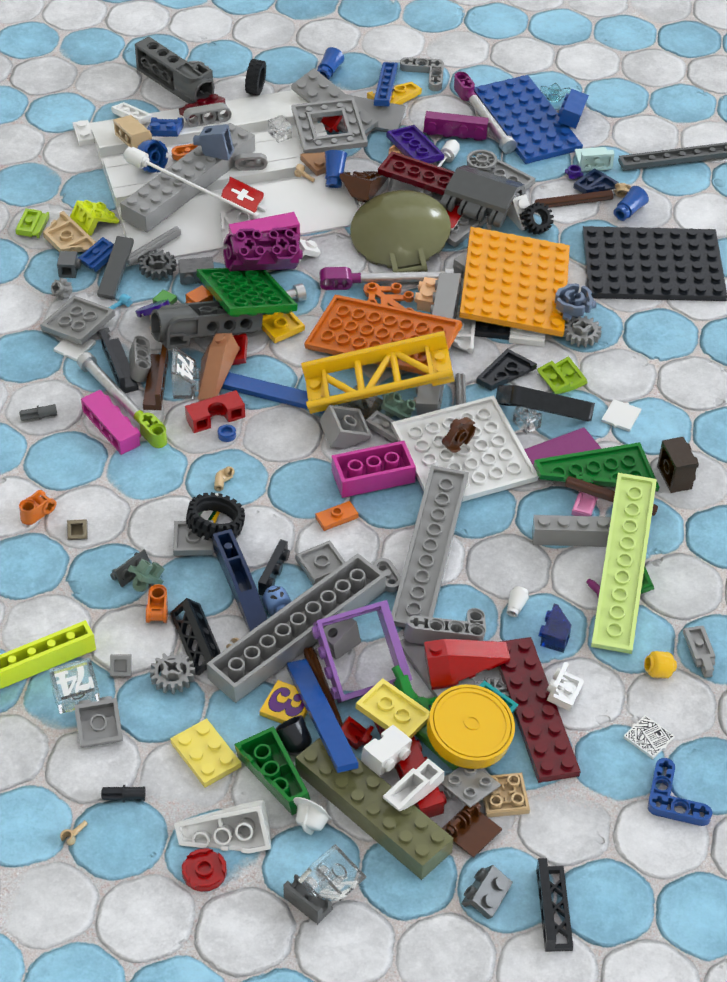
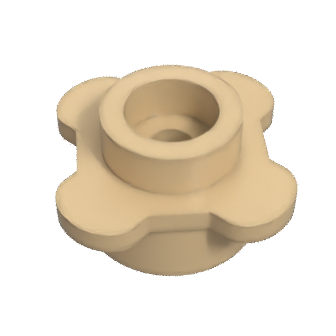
(621, 189)

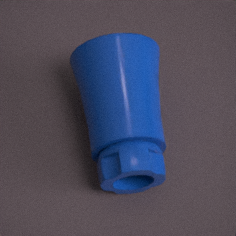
(331, 61)
(335, 165)
(631, 203)

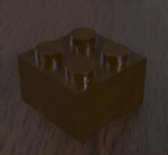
(677, 464)

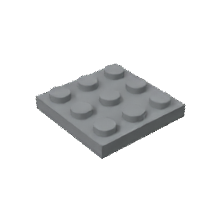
(77, 320)

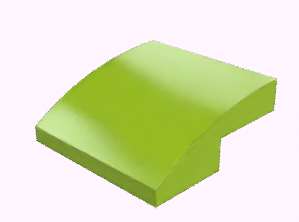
(562, 376)

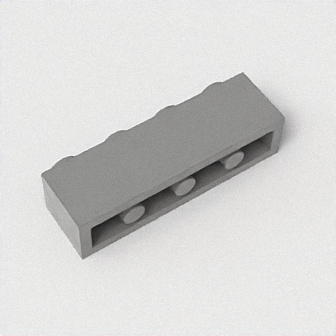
(570, 530)

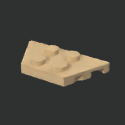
(67, 235)

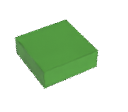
(163, 295)

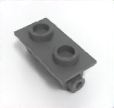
(122, 573)

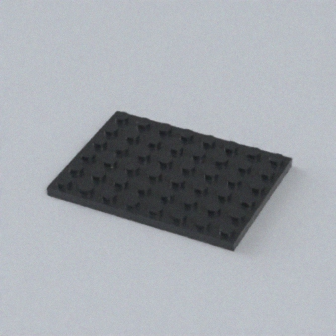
(653, 263)

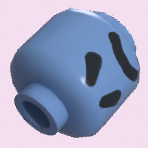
(275, 599)

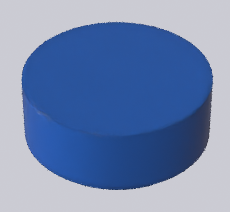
(226, 433)

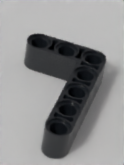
(543, 401)

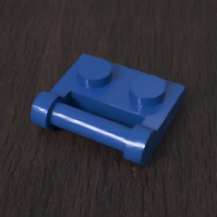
(166, 127)

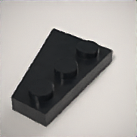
(505, 369)

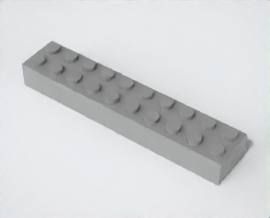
(167, 194)
(290, 629)

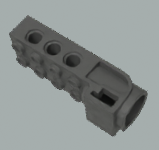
(173, 72)
(178, 323)

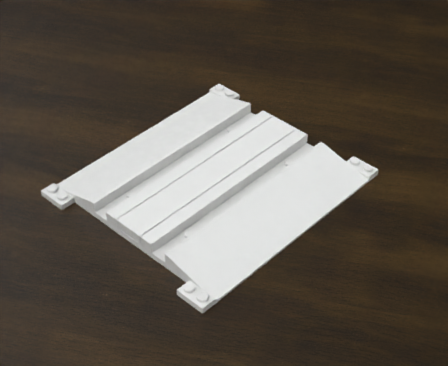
(199, 219)

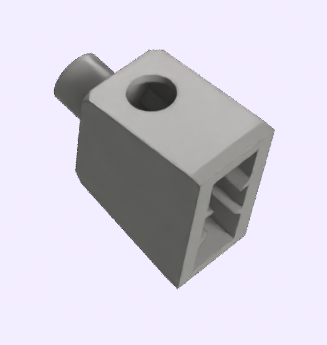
(341, 637)

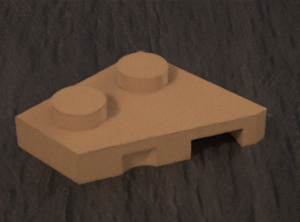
(315, 162)

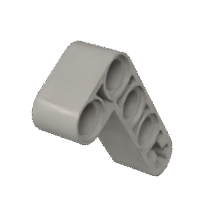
(423, 629)

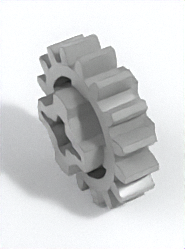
(582, 331)
(172, 672)

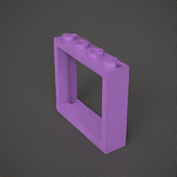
(390, 634)

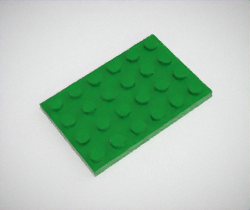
(246, 291)

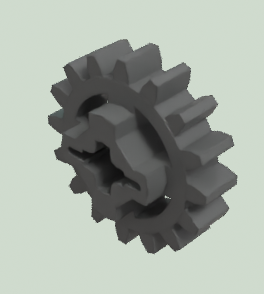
(157, 264)

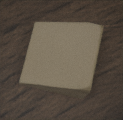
(77, 529)

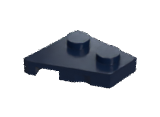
(594, 182)

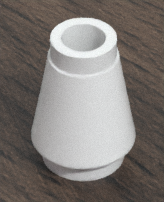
(517, 599)

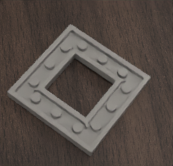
(312, 143)

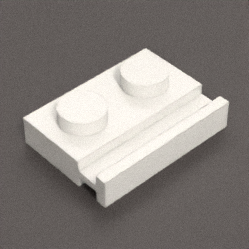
(526, 337)

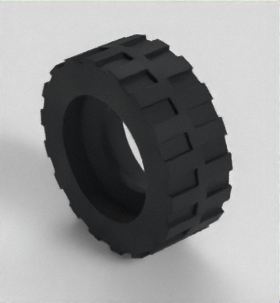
(255, 77)

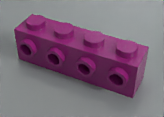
(456, 125)

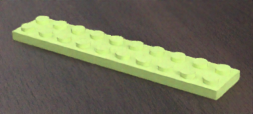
(624, 564)

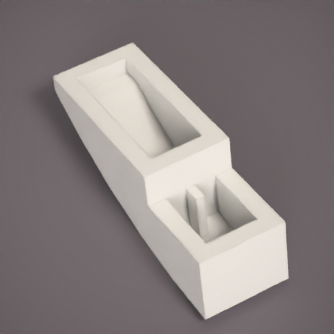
(415, 785)

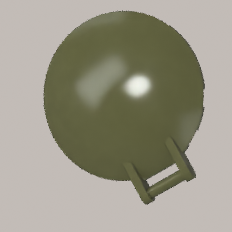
(400, 230)

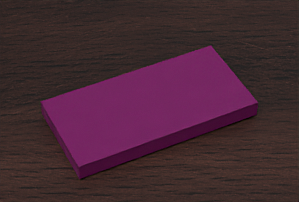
(569, 443)

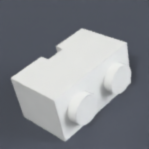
(387, 752)

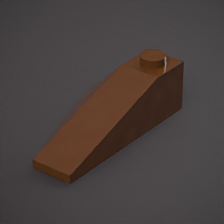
(363, 185)

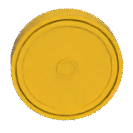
(470, 726)

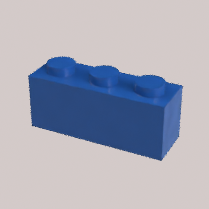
(572, 108)

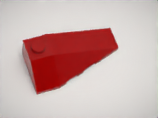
(456, 659)

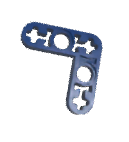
(664, 798)

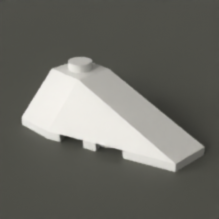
(234, 828)

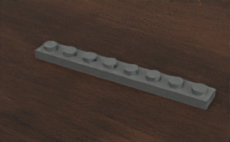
(673, 156)

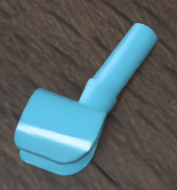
(123, 300)

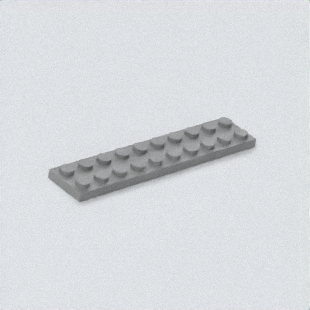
(430, 545)

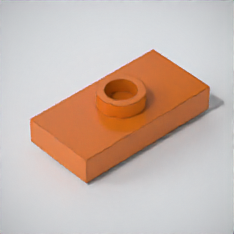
(336, 515)

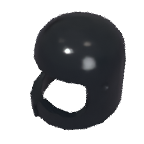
(294, 735)

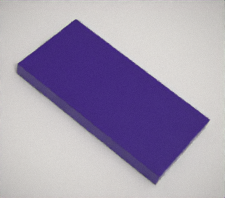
(414, 144)

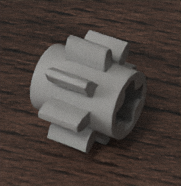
(61, 288)

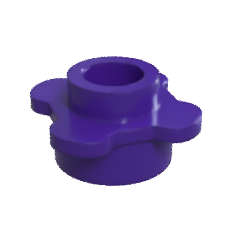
(574, 172)

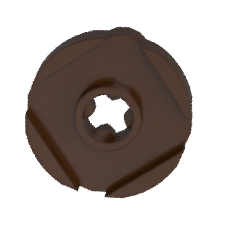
(460, 433)

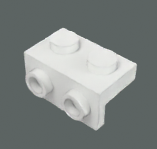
(564, 689)

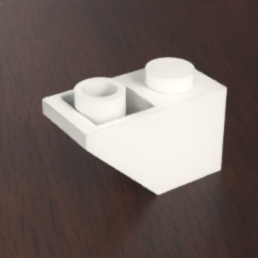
(516, 209)

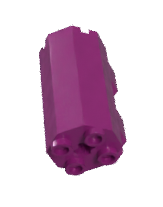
(262, 251)

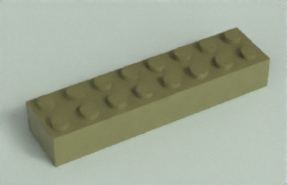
(359, 795)

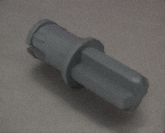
(39, 412)

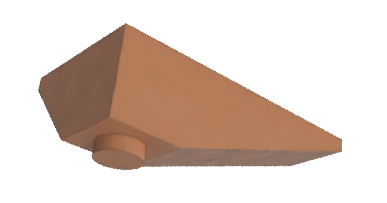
(216, 364)

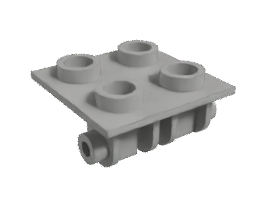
(469, 785)

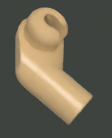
(223, 476)

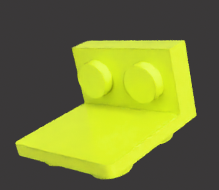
(88, 214)

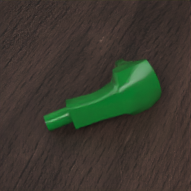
(403, 684)

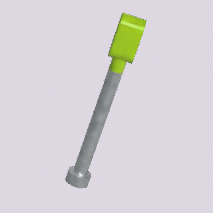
(150, 426)

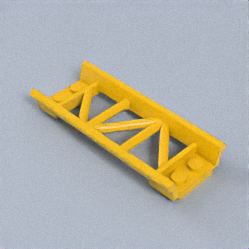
(317, 379)

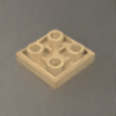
(508, 798)

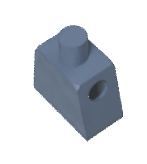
(215, 141)

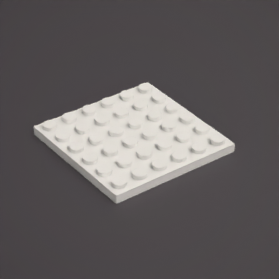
(491, 457)

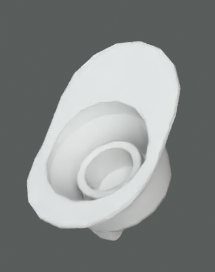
(310, 815)

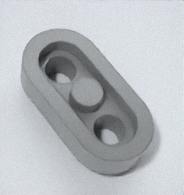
(251, 161)
(392, 576)

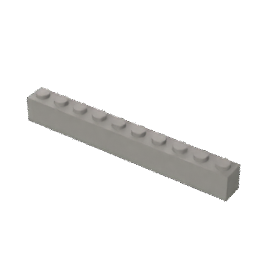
(445, 305)

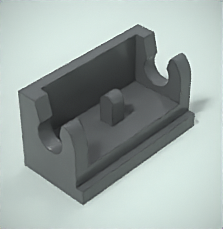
(311, 906)

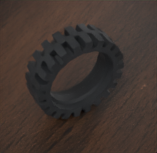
(214, 503)

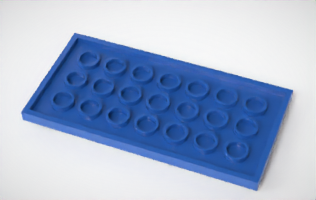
(528, 118)

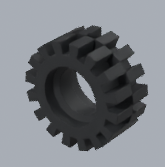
(545, 216)

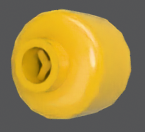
(660, 664)

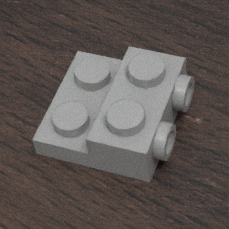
(98, 722)

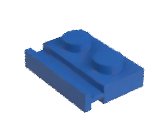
(97, 254)

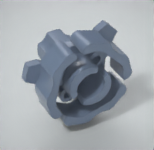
(573, 303)

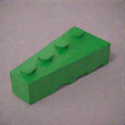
(273, 767)

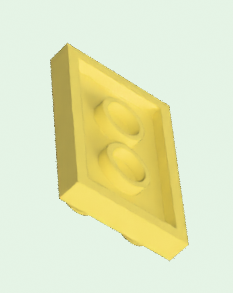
(391, 707)
(205, 753)

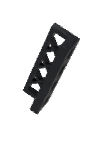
(118, 363)
(199, 631)
(549, 908)

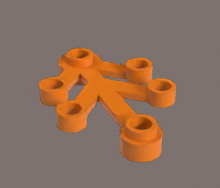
(374, 290)

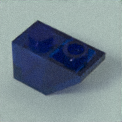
(556, 631)

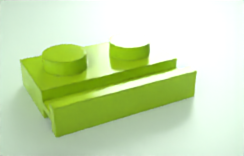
(32, 223)

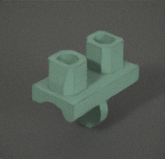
(396, 406)
(146, 574)

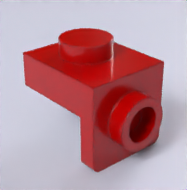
(331, 123)
(356, 733)

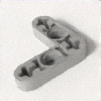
(431, 66)

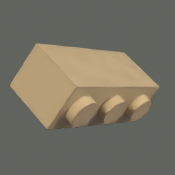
(131, 131)

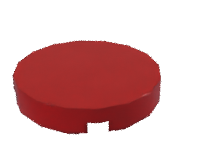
(204, 870)

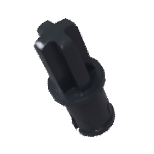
(123, 793)

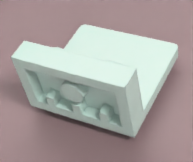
(596, 158)

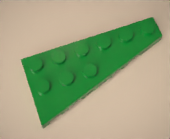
(597, 465)

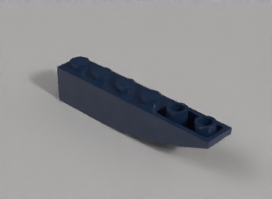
(239, 578)

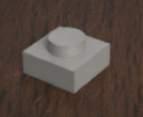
(121, 665)

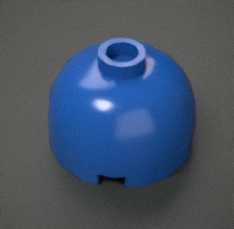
(156, 152)

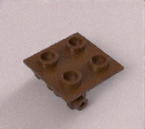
(472, 829)

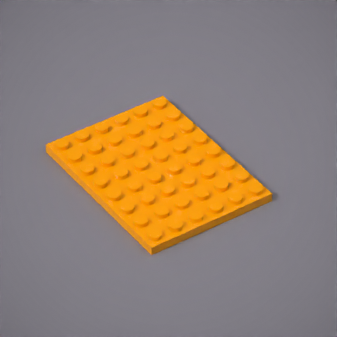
(514, 281)

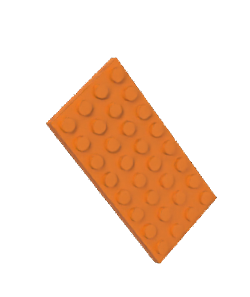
(360, 324)

